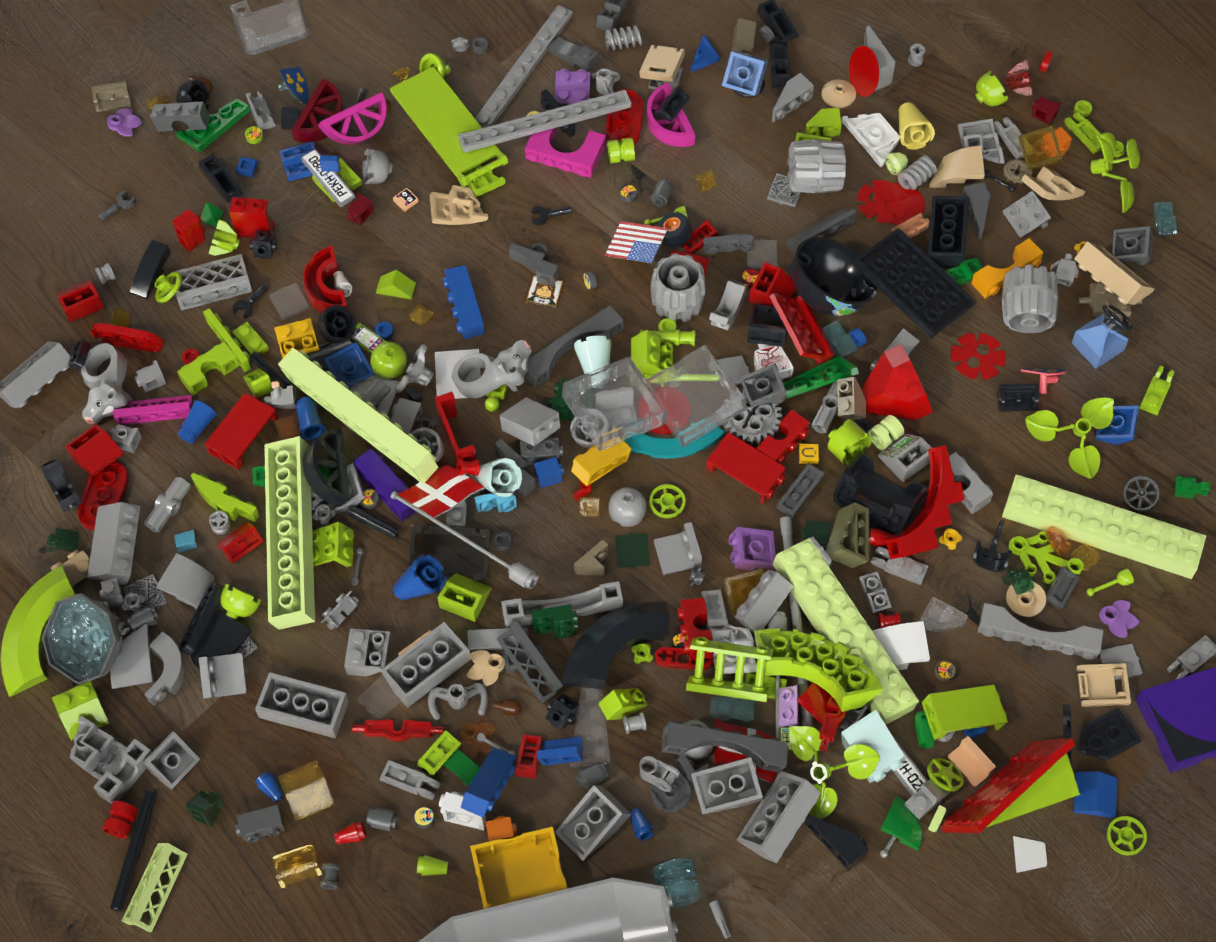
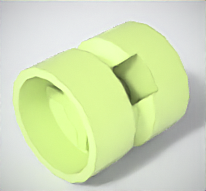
(886, 432)

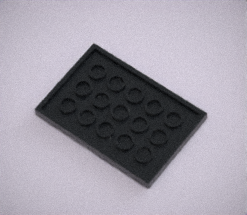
(914, 283)

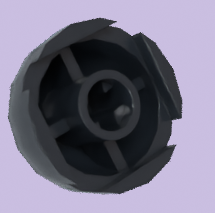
(192, 92)
(336, 324)

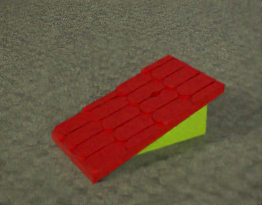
(1031, 781)

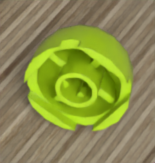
(990, 90)
(388, 360)
(238, 602)

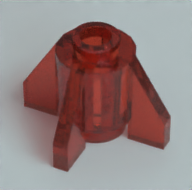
(1019, 79)

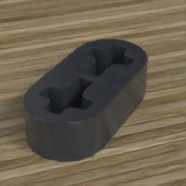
(79, 354)

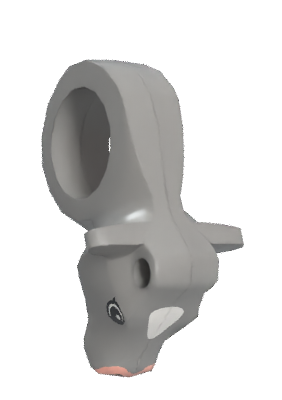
(506, 369)
(106, 388)

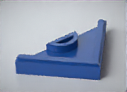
(705, 55)

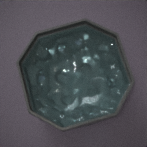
(82, 638)

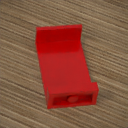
(446, 410)
(239, 429)
(747, 466)

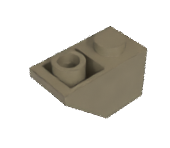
(850, 399)

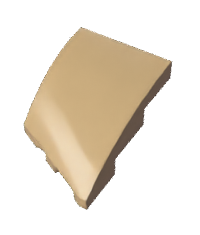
(959, 166)
(1052, 185)
(456, 207)

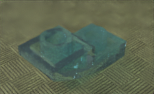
(1164, 218)
(839, 341)
(731, 707)

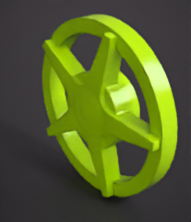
(667, 501)
(945, 774)
(1126, 835)

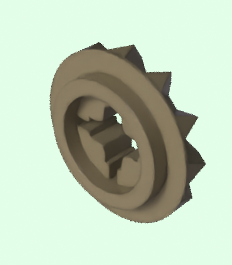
(1011, 167)

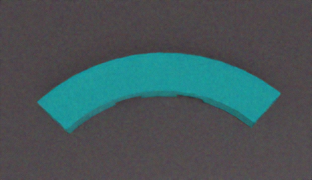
(671, 447)

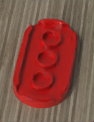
(626, 122)
(128, 337)
(101, 490)

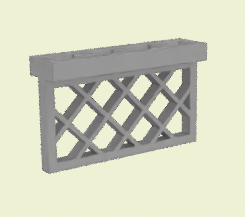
(213, 291)

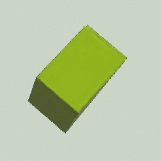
(396, 285)
(258, 382)

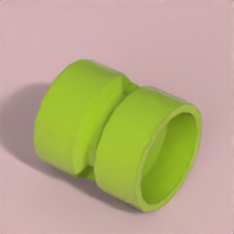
(621, 150)

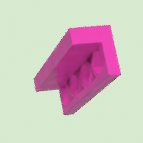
(153, 410)

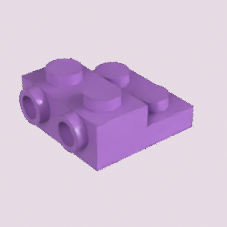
(572, 86)
(752, 548)

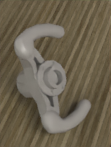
(605, 80)
(416, 372)
(457, 697)

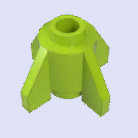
(225, 239)

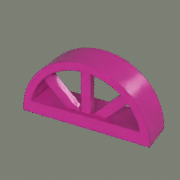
(353, 111)
(672, 137)

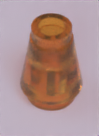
(1058, 541)

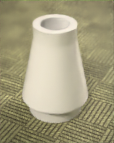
(342, 283)

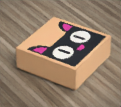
(405, 199)

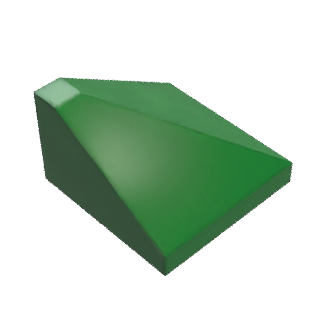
(211, 214)

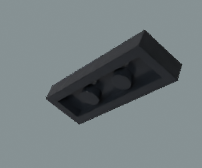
(548, 102)

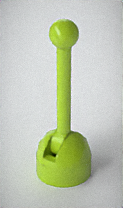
(680, 210)
(1123, 578)

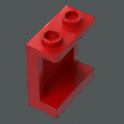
(250, 216)

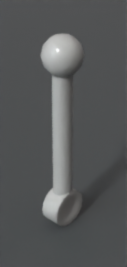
(481, 737)
(884, 853)

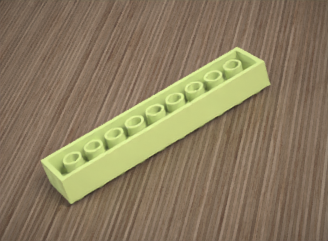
(358, 415)
(1105, 526)
(288, 535)
(840, 621)

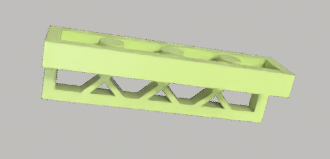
(147, 886)

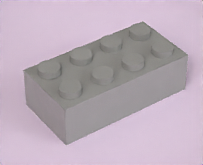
(302, 705)

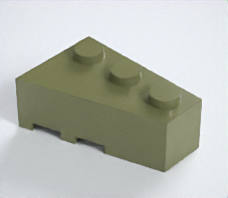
(850, 536)

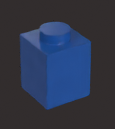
(548, 472)

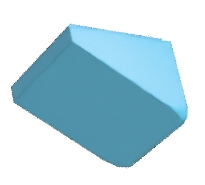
(185, 541)

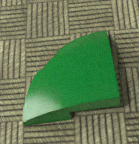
(903, 824)

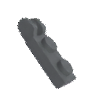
(728, 243)

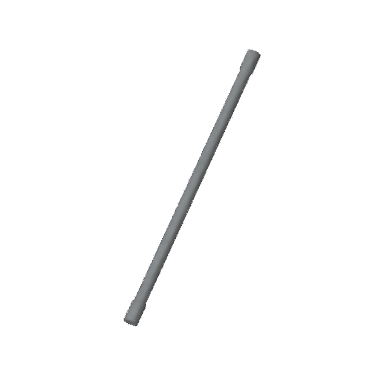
(787, 532)

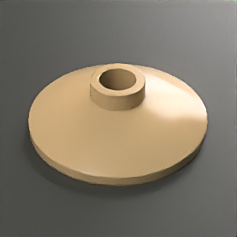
(836, 98)
(1036, 601)

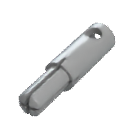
(720, 918)

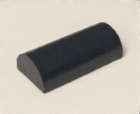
(948, 230)

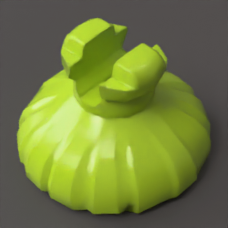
(433, 60)

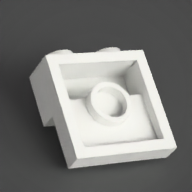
(450, 808)

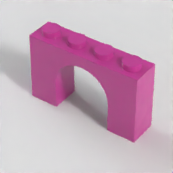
(580, 162)

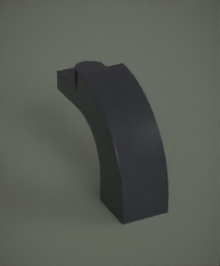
(60, 484)

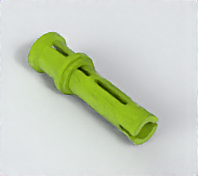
(677, 337)

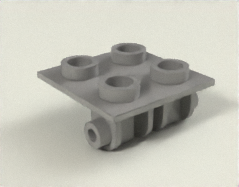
(1027, 214)

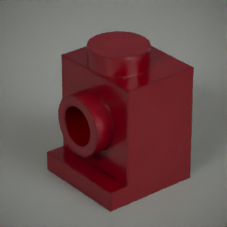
(1045, 110)
(360, 210)

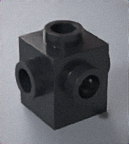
(263, 244)
(562, 711)

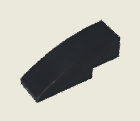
(777, 21)
(779, 64)
(220, 178)
(150, 269)

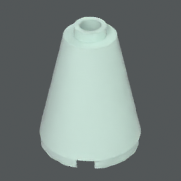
(593, 352)
(500, 477)

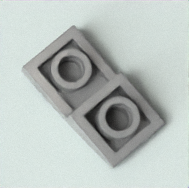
(874, 593)

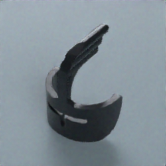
(995, 565)

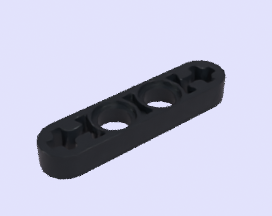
(201, 618)

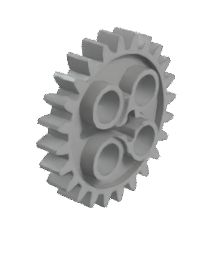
(766, 424)

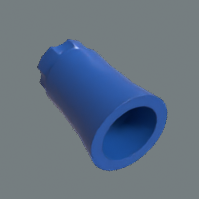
(309, 419)
(196, 421)

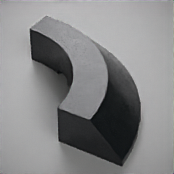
(609, 637)

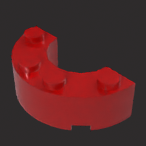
(314, 279)

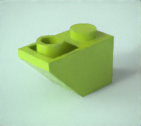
(825, 123)
(622, 703)

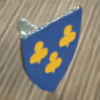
(295, 82)

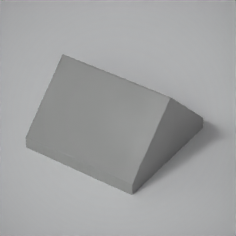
(171, 760)

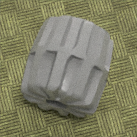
(816, 166)
(678, 287)
(1030, 299)

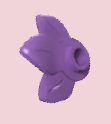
(123, 122)
(1121, 618)

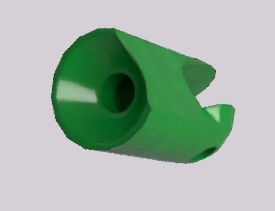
(923, 731)

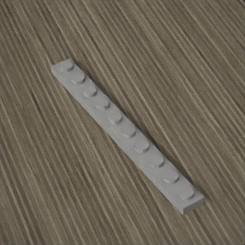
(523, 67)
(544, 121)

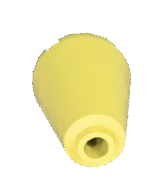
(914, 127)

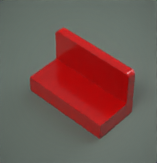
(240, 542)

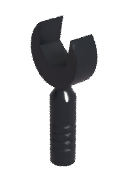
(544, 214)
(242, 304)

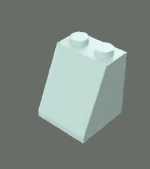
(875, 734)

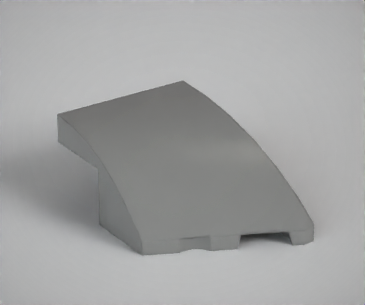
(95, 749)

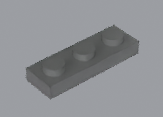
(800, 490)

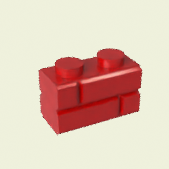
(189, 230)

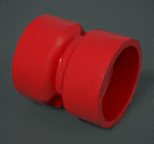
(119, 822)

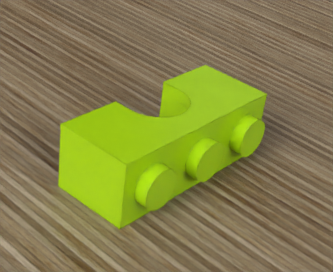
(218, 358)

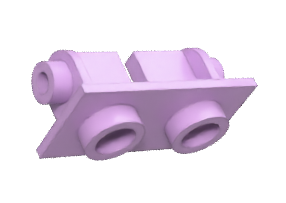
(788, 706)

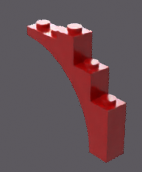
(935, 513)

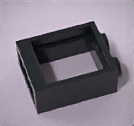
(763, 333)

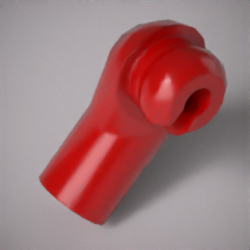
(583, 491)

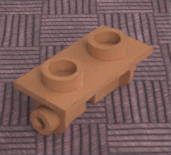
(913, 225)

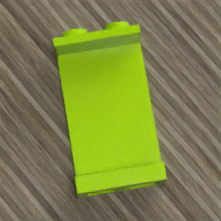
(964, 710)

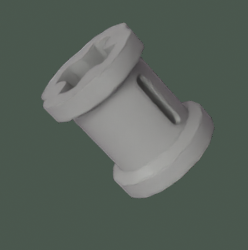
(916, 52)
(634, 723)

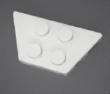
(873, 134)

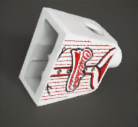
(769, 355)

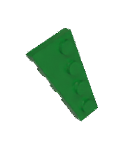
(217, 125)
(819, 376)

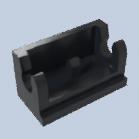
(1017, 397)

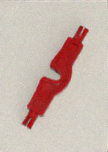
(830, 724)
(386, 728)

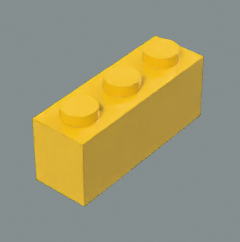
(597, 463)

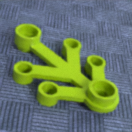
(1041, 556)

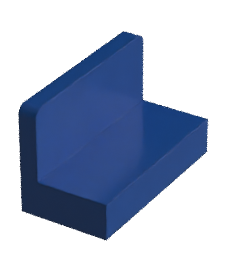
(561, 751)

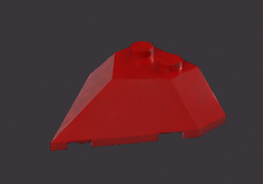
(895, 387)

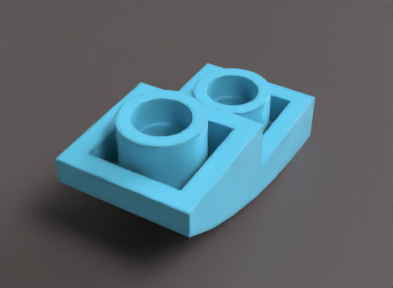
(488, 501)

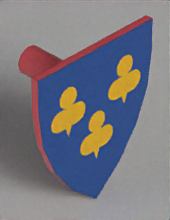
(1045, 376)

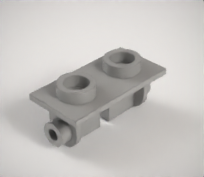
(334, 615)

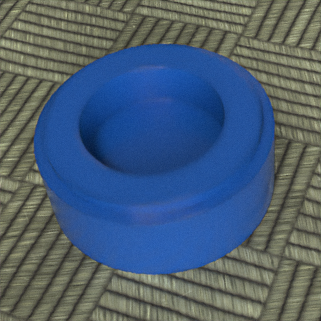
(384, 330)
(858, 337)

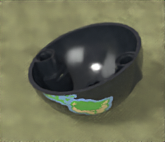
(828, 278)

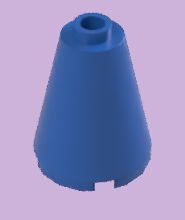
(420, 579)

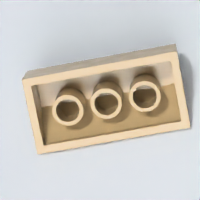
(1112, 273)

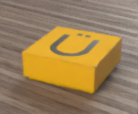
(808, 453)

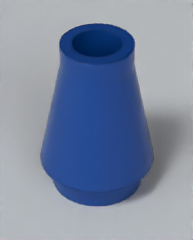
(268, 784)
(642, 827)

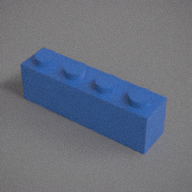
(464, 302)
(489, 782)

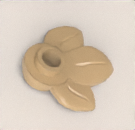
(483, 667)

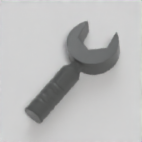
(125, 204)

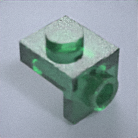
(63, 540)
(1019, 579)

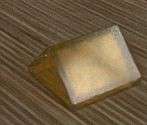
(1040, 148)
(737, 588)
(296, 866)

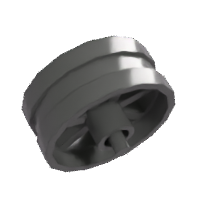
(1141, 493)

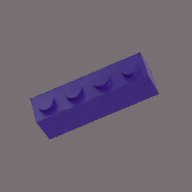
(384, 481)

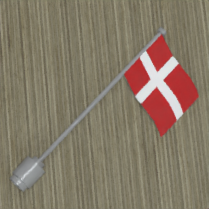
(443, 493)
(726, 755)

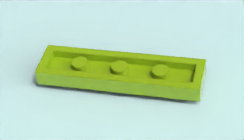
(223, 334)

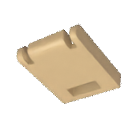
(662, 58)
(1099, 687)

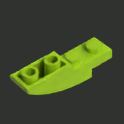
(218, 498)

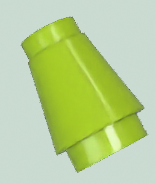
(431, 866)

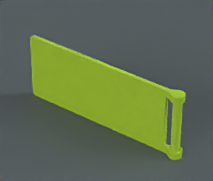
(441, 119)

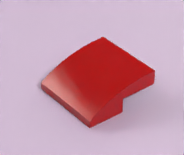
(815, 702)

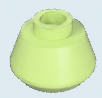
(896, 162)

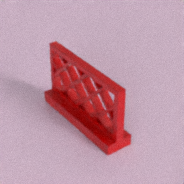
(803, 328)

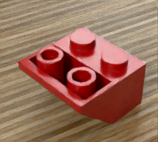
(769, 281)
(80, 300)
(94, 450)

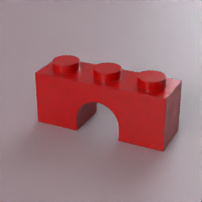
(794, 429)
(693, 614)

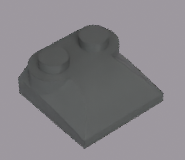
(1133, 245)
(764, 386)

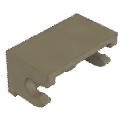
(743, 35)
(111, 96)

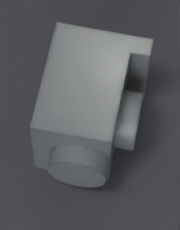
(150, 377)
(126, 437)
(112, 593)

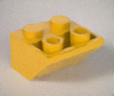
(297, 335)

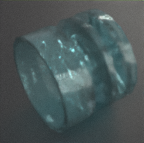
(677, 880)

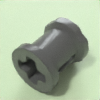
(329, 878)

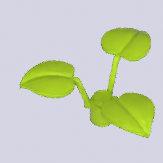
(1104, 165)
(1095, 413)
(860, 761)

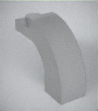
(730, 304)
(173, 671)

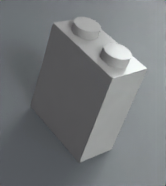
(530, 421)

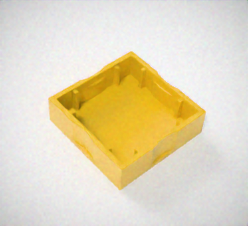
(518, 867)

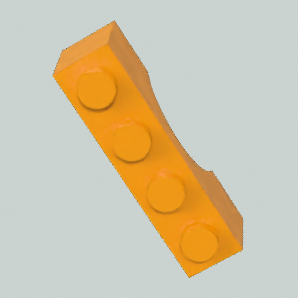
(990, 280)

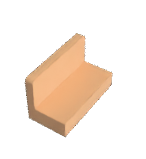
(972, 762)

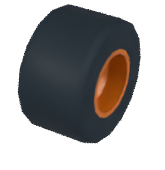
(678, 229)

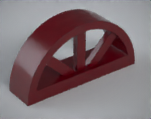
(301, 130)

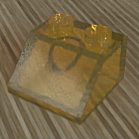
(306, 790)

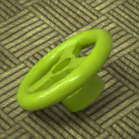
(165, 284)

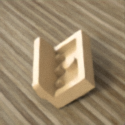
(75, 567)

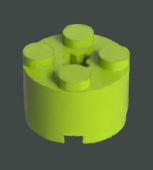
(848, 441)

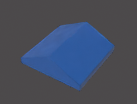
(349, 365)
(1122, 426)
(1096, 795)

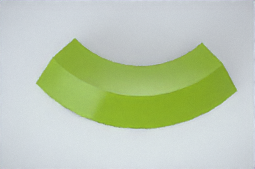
(22, 638)
(822, 663)

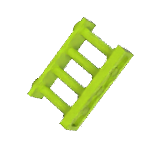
(718, 685)

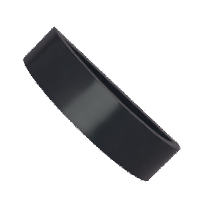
(338, 491)

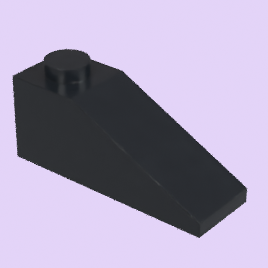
(840, 842)

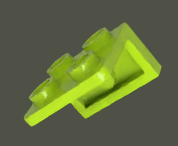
(333, 544)

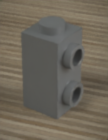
(542, 451)
(260, 823)

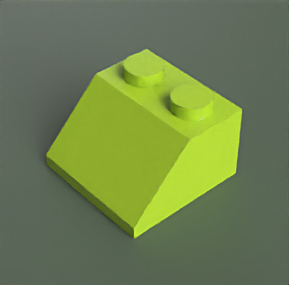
(80, 702)

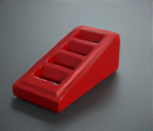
(700, 230)
(528, 768)

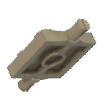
(1099, 296)

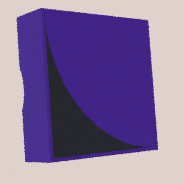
(1182, 718)

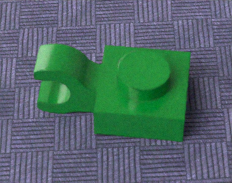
(1187, 487)

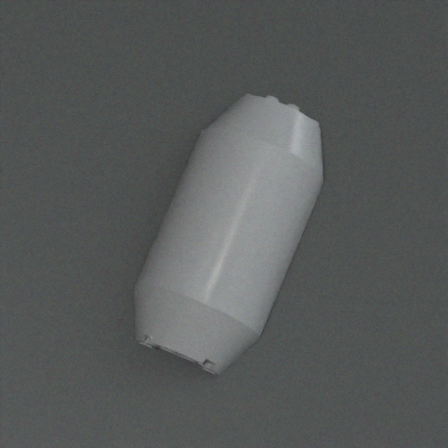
(586, 913)

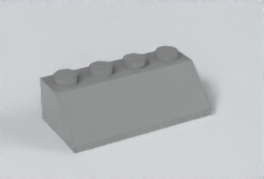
(33, 374)
(113, 542)
(426, 664)
(779, 816)

